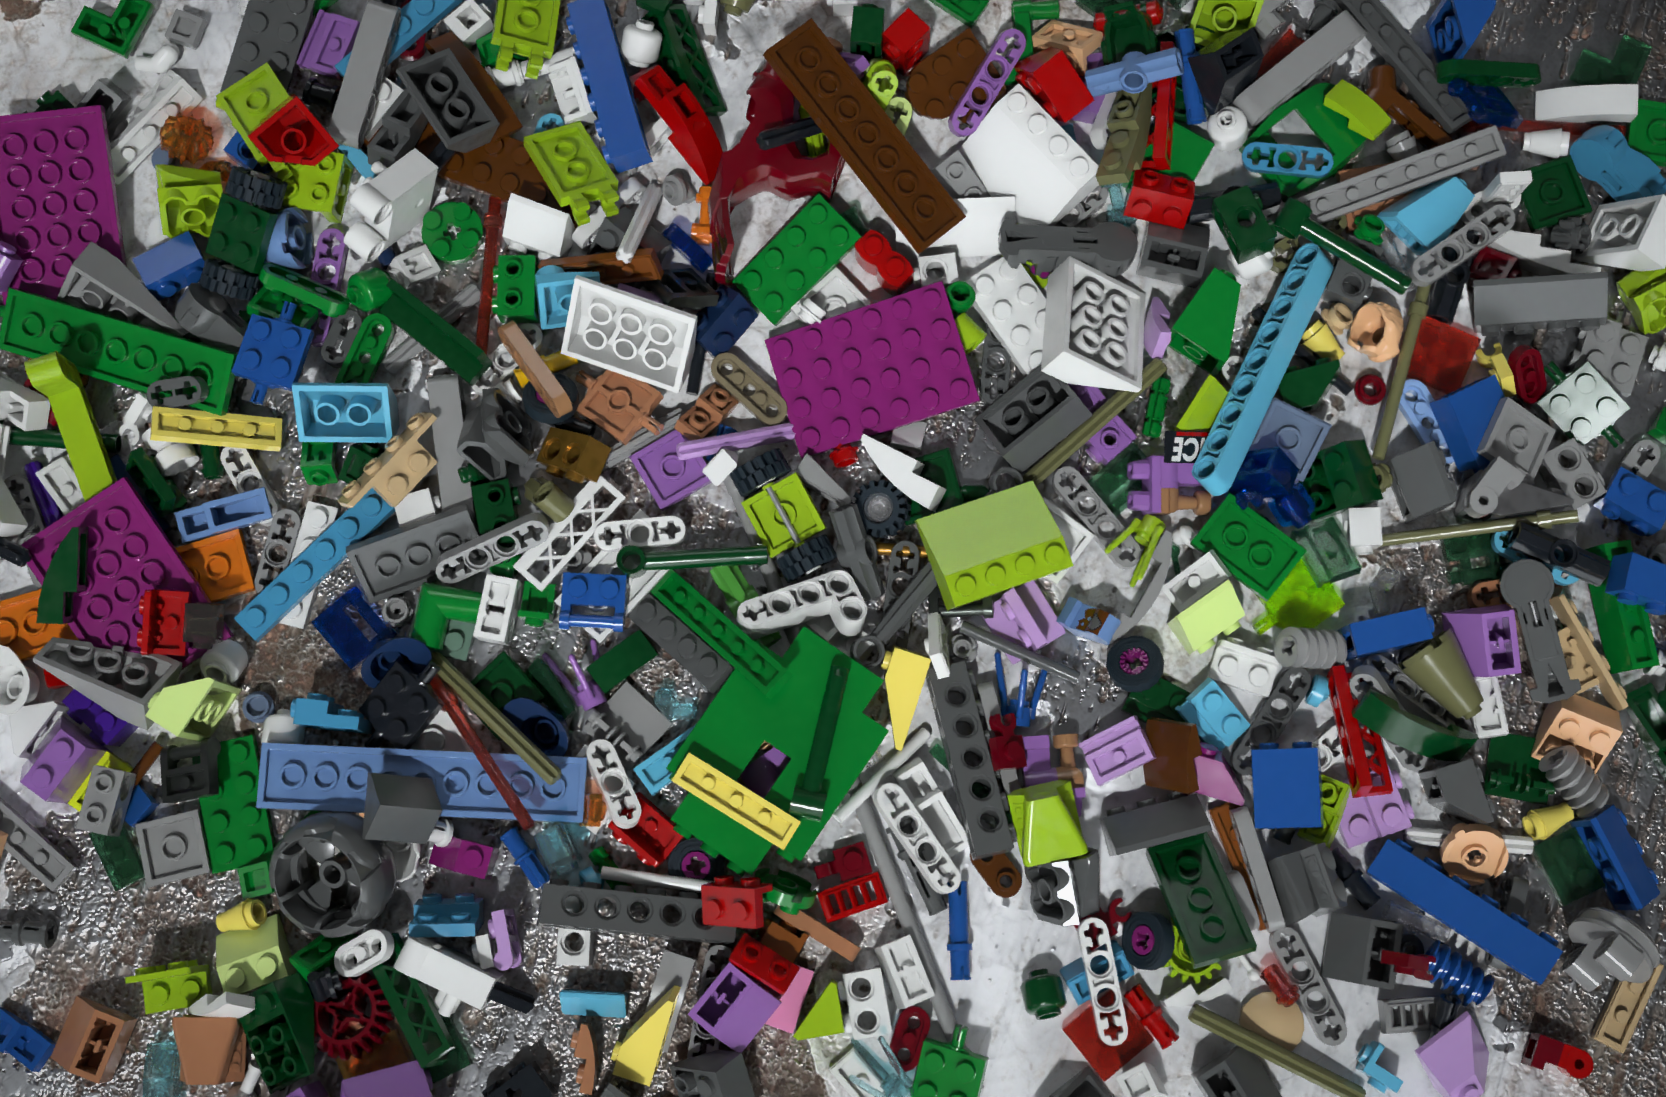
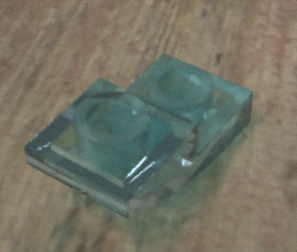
(162, 1070)

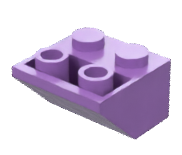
(1486, 639)
(734, 1008)

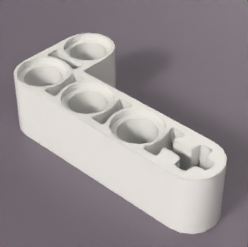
(758, 618)

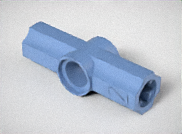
(1134, 72)

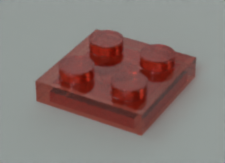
(1442, 355)
(1102, 1057)

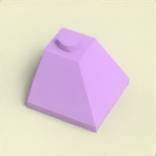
(1456, 1059)

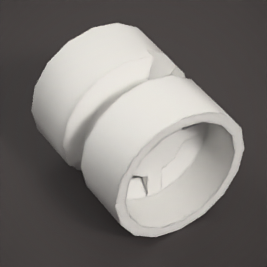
(171, 456)

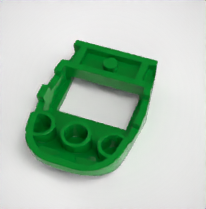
(1324, 122)

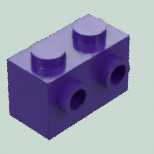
(104, 725)

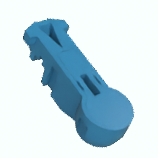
(1621, 171)

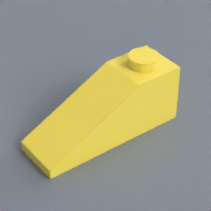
(903, 682)
(644, 1042)

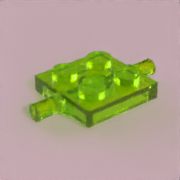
(1299, 602)

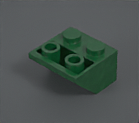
(1342, 479)

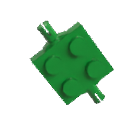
(949, 1068)

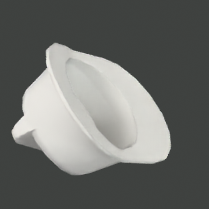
(17, 683)

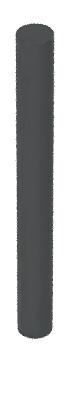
(1019, 652)

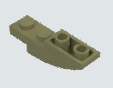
(1128, 138)

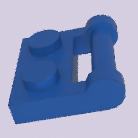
(593, 591)

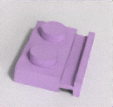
(1117, 750)

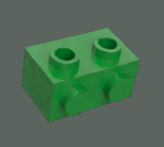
(515, 289)

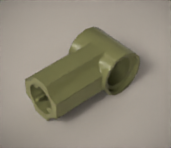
(549, 498)

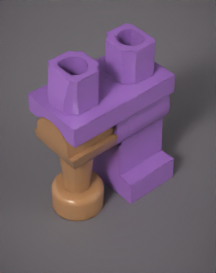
(1161, 488)
(1039, 763)

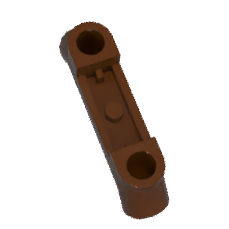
(1404, 112)

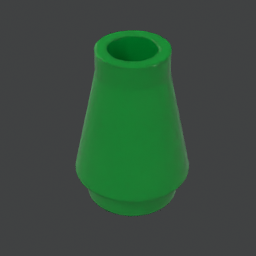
(960, 296)

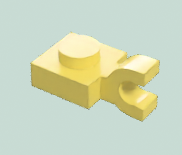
(1499, 367)

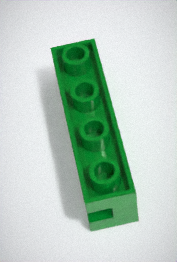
(1622, 627)

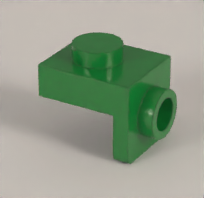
(537, 605)

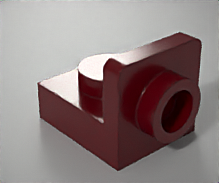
(1494, 265)

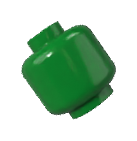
(368, 289)

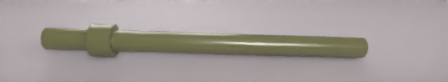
(1417, 312)
(1542, 520)

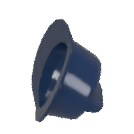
(388, 651)
(541, 725)

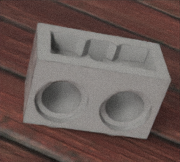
(1578, 471)
(106, 801)

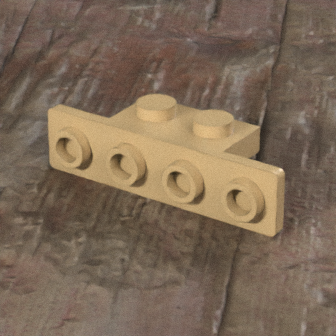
(397, 468)
(1582, 657)

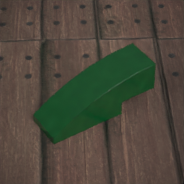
(64, 577)
(1650, 723)

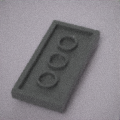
(271, 34)
(410, 553)

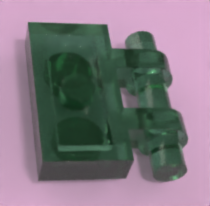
(1472, 547)

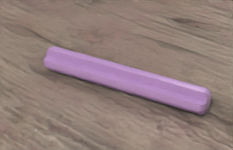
(735, 441)

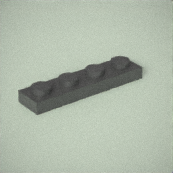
(681, 643)

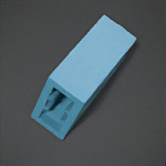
(1428, 213)

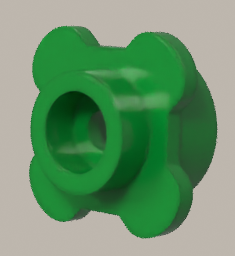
(1369, 228)

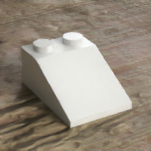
(1629, 235)

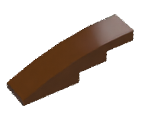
(482, 81)

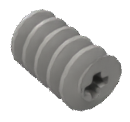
(1310, 648)
(1575, 779)

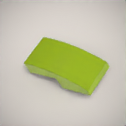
(1363, 113)
(1334, 802)

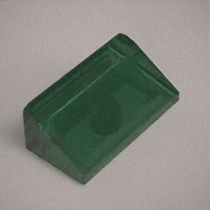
(557, 697)

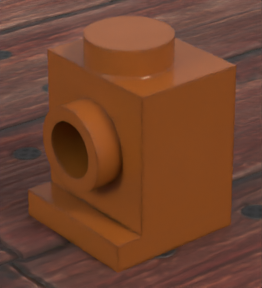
(782, 938)

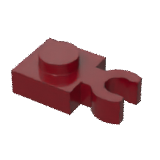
(1006, 748)
(1109, 918)

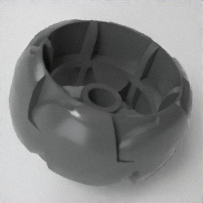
(361, 862)

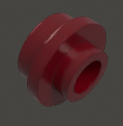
(1376, 383)

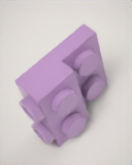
(1375, 815)

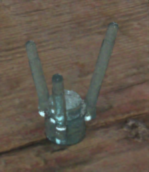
(892, 1084)

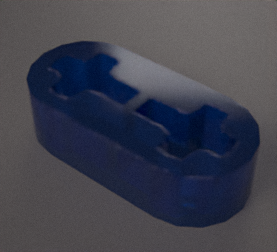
(687, 248)

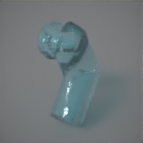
(672, 708)

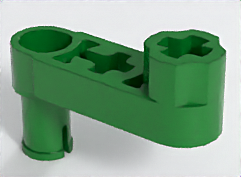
(1022, 15)

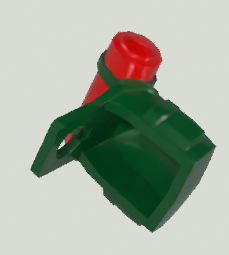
(1128, 29)

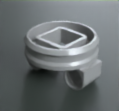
(1609, 945)

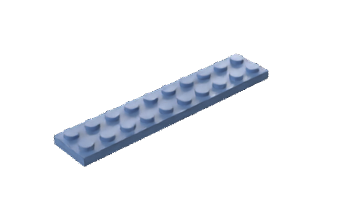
(337, 781)

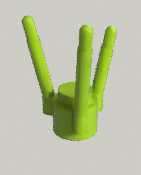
(1147, 534)

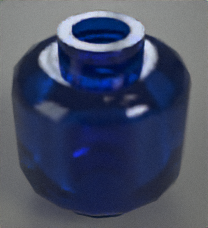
(1293, 508)

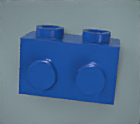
(1634, 503)

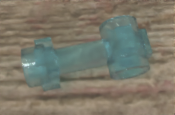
(1118, 205)

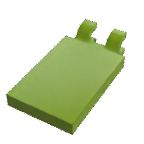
(525, 30)
(250, 102)
(574, 169)

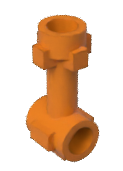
(701, 232)

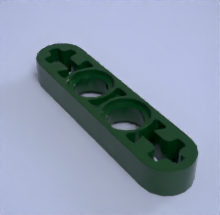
(1489, 73)

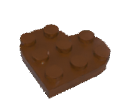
(944, 75)

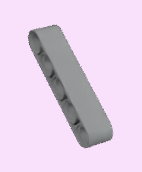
(1300, 67)
(364, 73)
(449, 407)

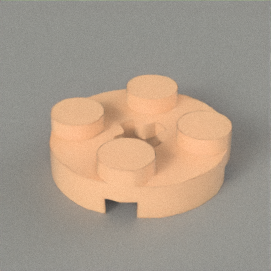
(1472, 837)

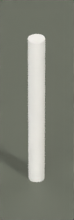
(881, 775)
(652, 879)

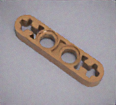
(535, 369)

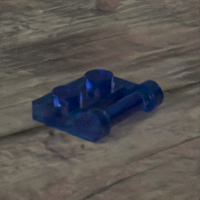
(1486, 104)
(343, 632)

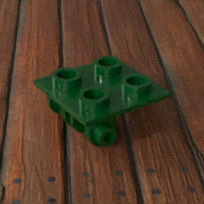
(1514, 772)

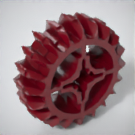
(344, 1027)

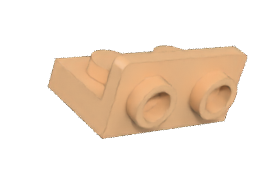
(1074, 40)

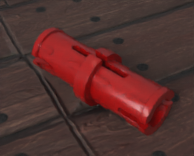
(1151, 1016)

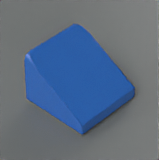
(140, 806)

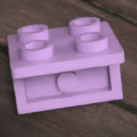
(1025, 619)

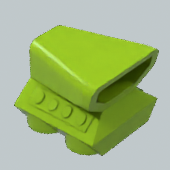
(187, 199)
(1645, 298)
(1046, 823)

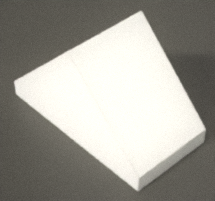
(32, 724)

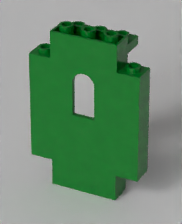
(745, 718)

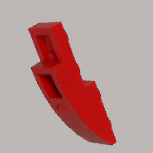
(691, 128)

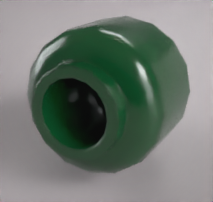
(1043, 994)

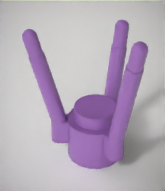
(590, 693)

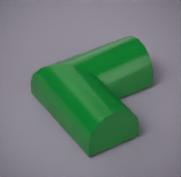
(117, 32)
(437, 607)

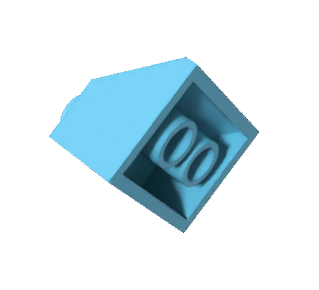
(345, 412)

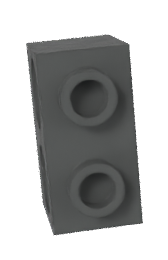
(1347, 273)

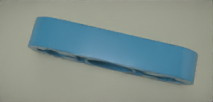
(1309, 171)

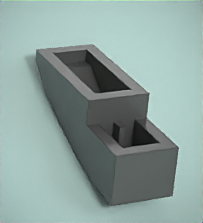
(400, 131)

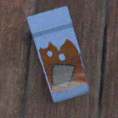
(1088, 621)

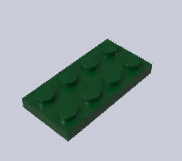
(1200, 900)

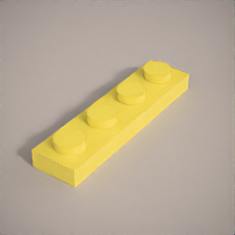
(216, 430)
(736, 801)

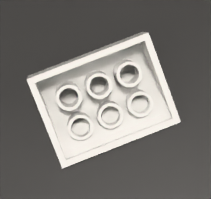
(1029, 157)
(1093, 329)
(629, 334)

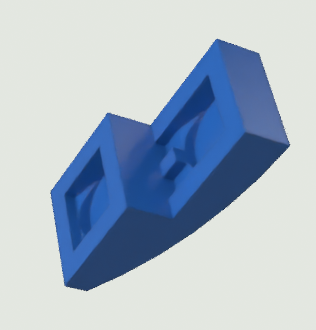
(24, 1041)

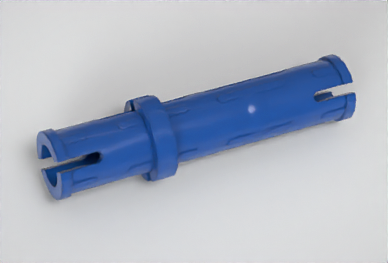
(1192, 97)
(959, 933)

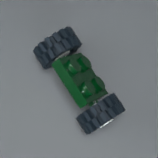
(242, 233)

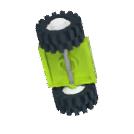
(783, 514)

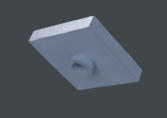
(1294, 432)

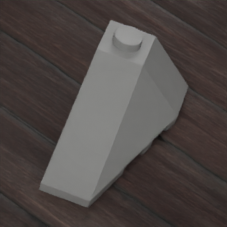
(108, 287)
(110, 677)

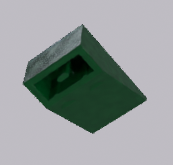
(282, 1031)

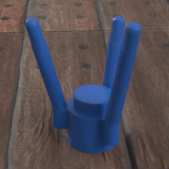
(1019, 707)

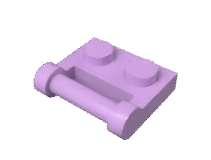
(505, 930)

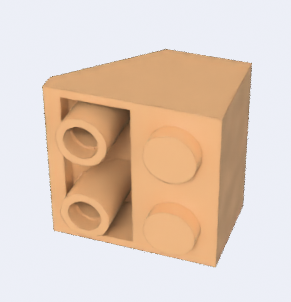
(1580, 724)

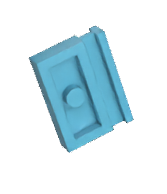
(1214, 715)

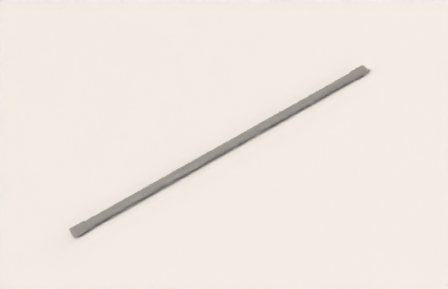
(865, 814)

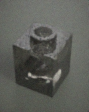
(203, 624)

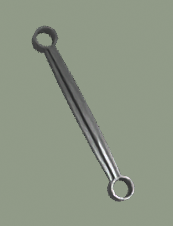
(913, 595)

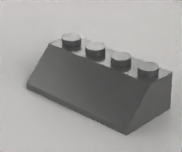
(1540, 303)

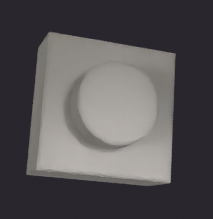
(186, 29)

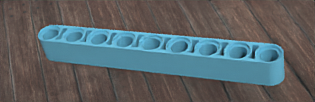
(1262, 369)

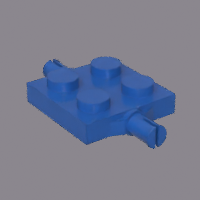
(272, 352)

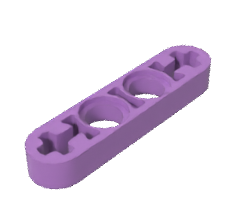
(986, 82)
(339, 252)

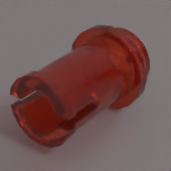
(1285, 992)

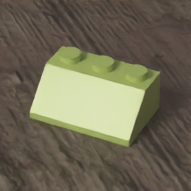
(193, 707)

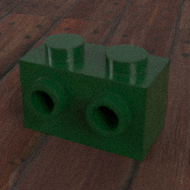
(496, 506)

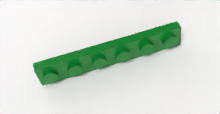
(721, 634)

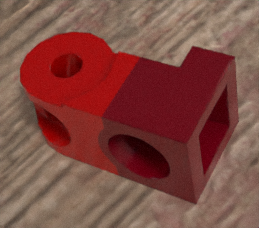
(1567, 1058)

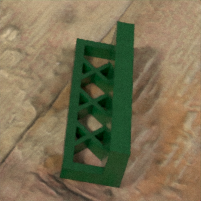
(678, 61)
(435, 334)
(410, 1013)

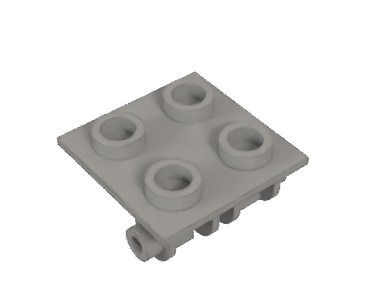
(959, 178)
(628, 724)

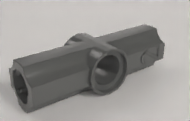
(857, 551)

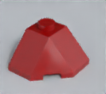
(292, 135)

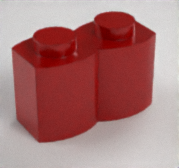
(890, 267)

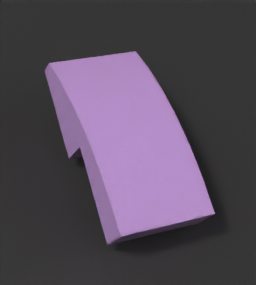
(1156, 329)

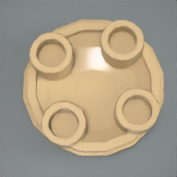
(1272, 1020)

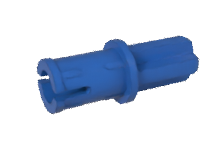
(525, 857)

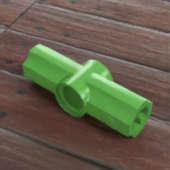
(736, 591)

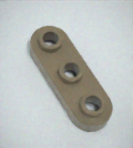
(742, 378)

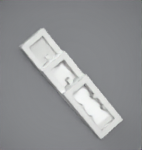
(1534, 258)

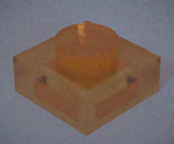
(594, 810)

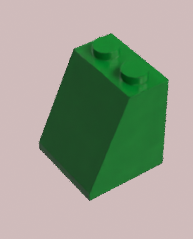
(1207, 323)

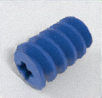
(1458, 974)

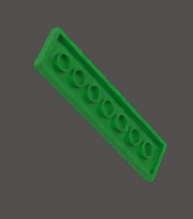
(114, 347)

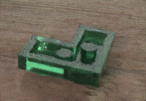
(1621, 69)

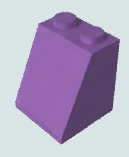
(61, 762)
(395, 1081)

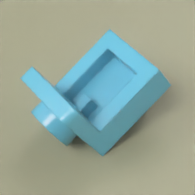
(1379, 1077)

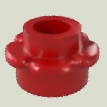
(844, 455)

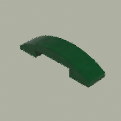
(1410, 731)

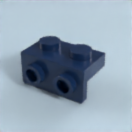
(724, 324)

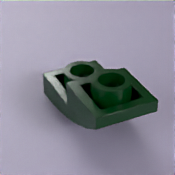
(622, 661)

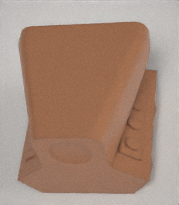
(210, 1049)

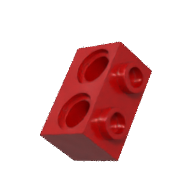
(905, 41)

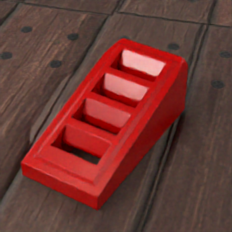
(826, 904)

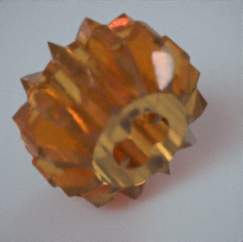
(186, 138)

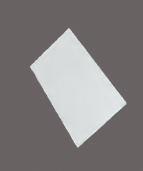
(973, 235)

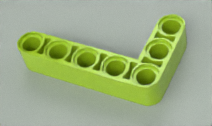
(62, 384)

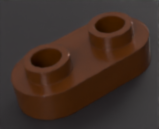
(994, 870)

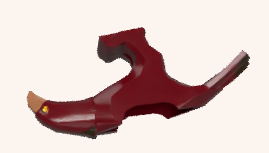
(778, 170)

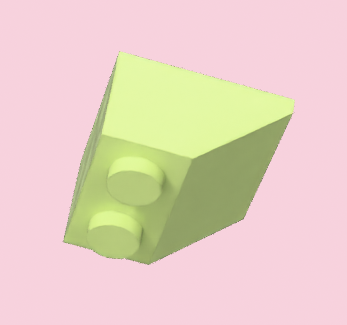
(1207, 618)
(253, 957)

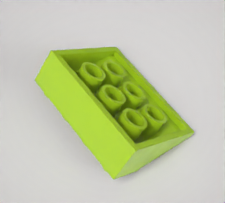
(993, 544)

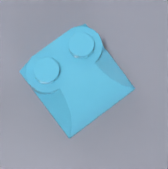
(554, 294)

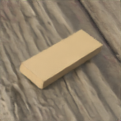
(1623, 1012)

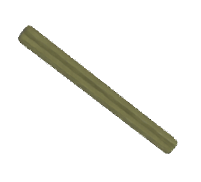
(1092, 425)
(496, 720)
(1274, 1053)

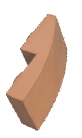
(706, 414)
(586, 1048)

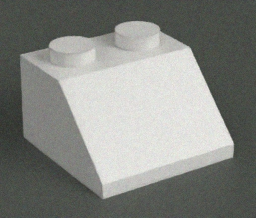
(537, 229)

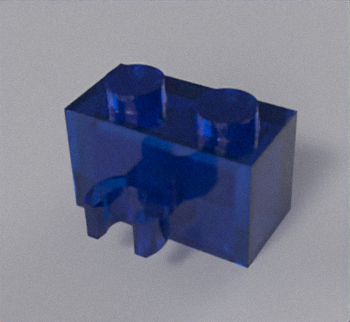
(1262, 476)

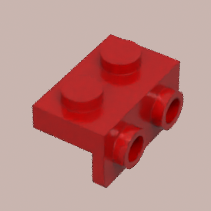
(1160, 198)
(163, 622)
(651, 836)
(734, 902)
(763, 964)

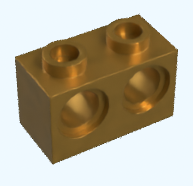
(574, 455)

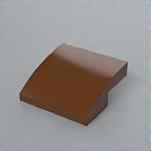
(1175, 748)

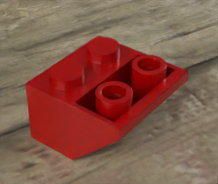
(1053, 83)

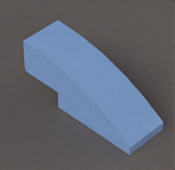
(223, 515)

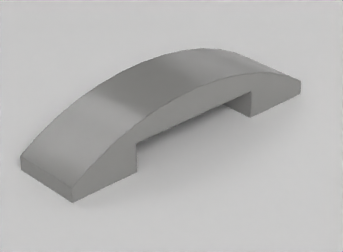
(1160, 559)

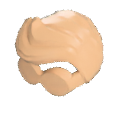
(1378, 329)

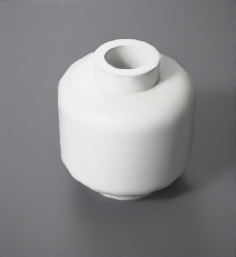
(641, 43)
(1228, 128)
(1251, 267)
(224, 661)
(280, 729)

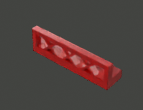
(1163, 112)
(1351, 739)

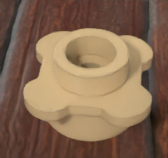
(1337, 317)

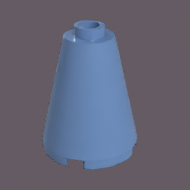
(289, 242)

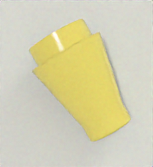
(1322, 341)
(1545, 821)
(244, 916)

